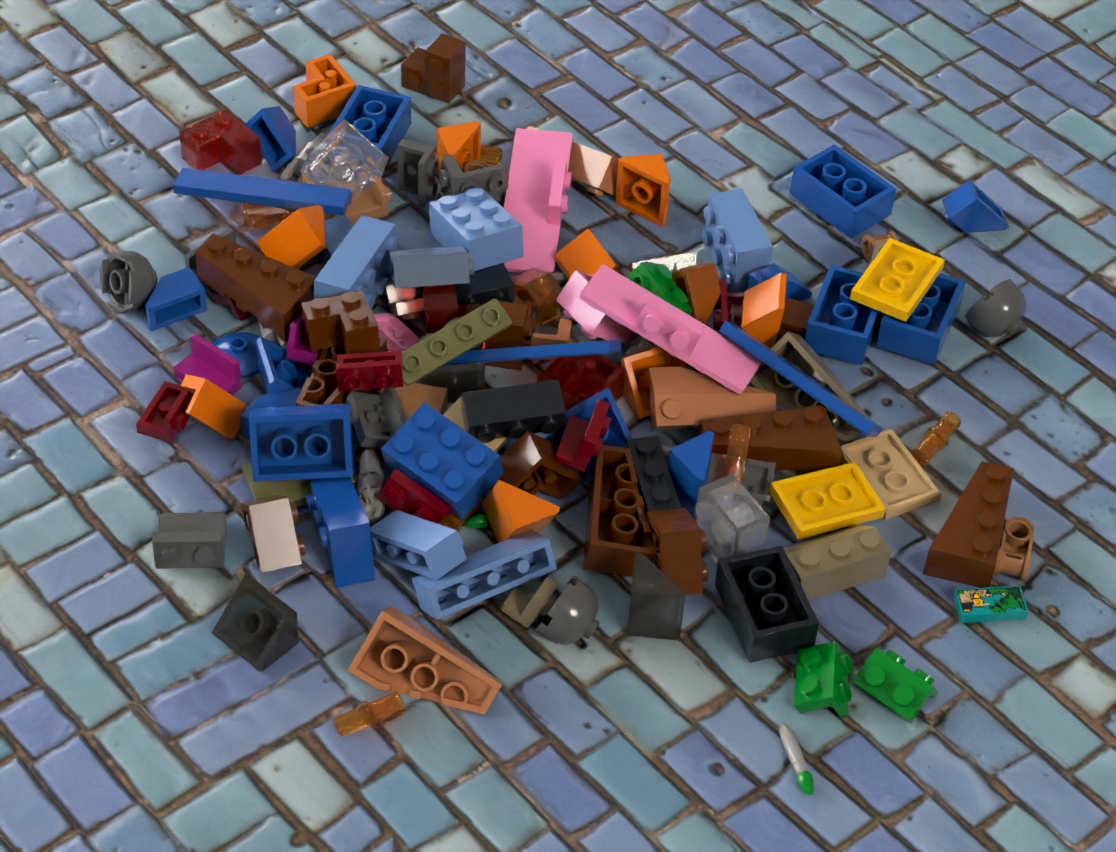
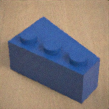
(342, 530)

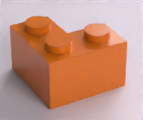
(323, 93)

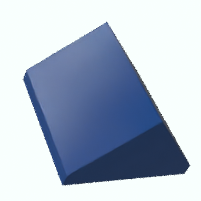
(278, 372)
(617, 430)
(690, 469)

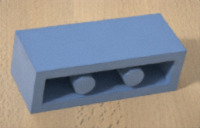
(417, 544)

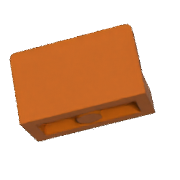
(214, 406)

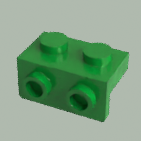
(659, 281)
(823, 678)
(894, 684)

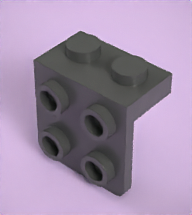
(491, 179)
(190, 540)

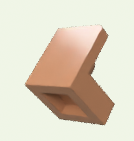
(563, 336)

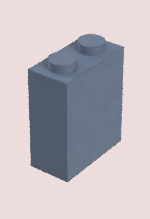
(430, 266)

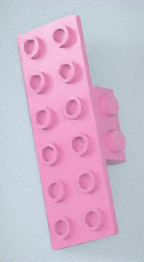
(538, 194)
(670, 329)

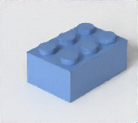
(478, 226)
(735, 238)

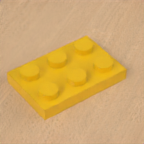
(897, 279)
(826, 500)

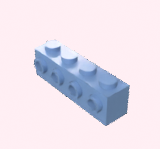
(486, 574)

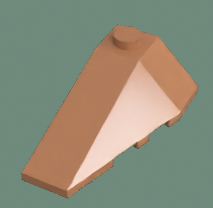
(593, 169)
(686, 396)
(418, 663)

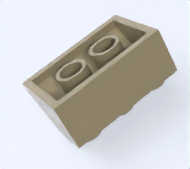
(839, 560)

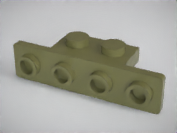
(453, 340)

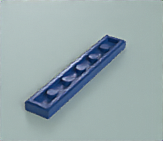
(261, 191)
(540, 351)
(801, 379)

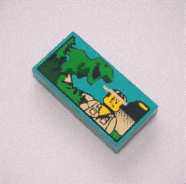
(990, 604)

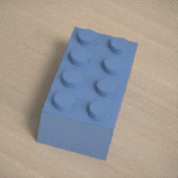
(359, 261)

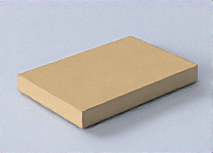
(892, 473)

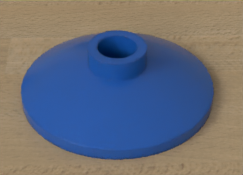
(243, 348)

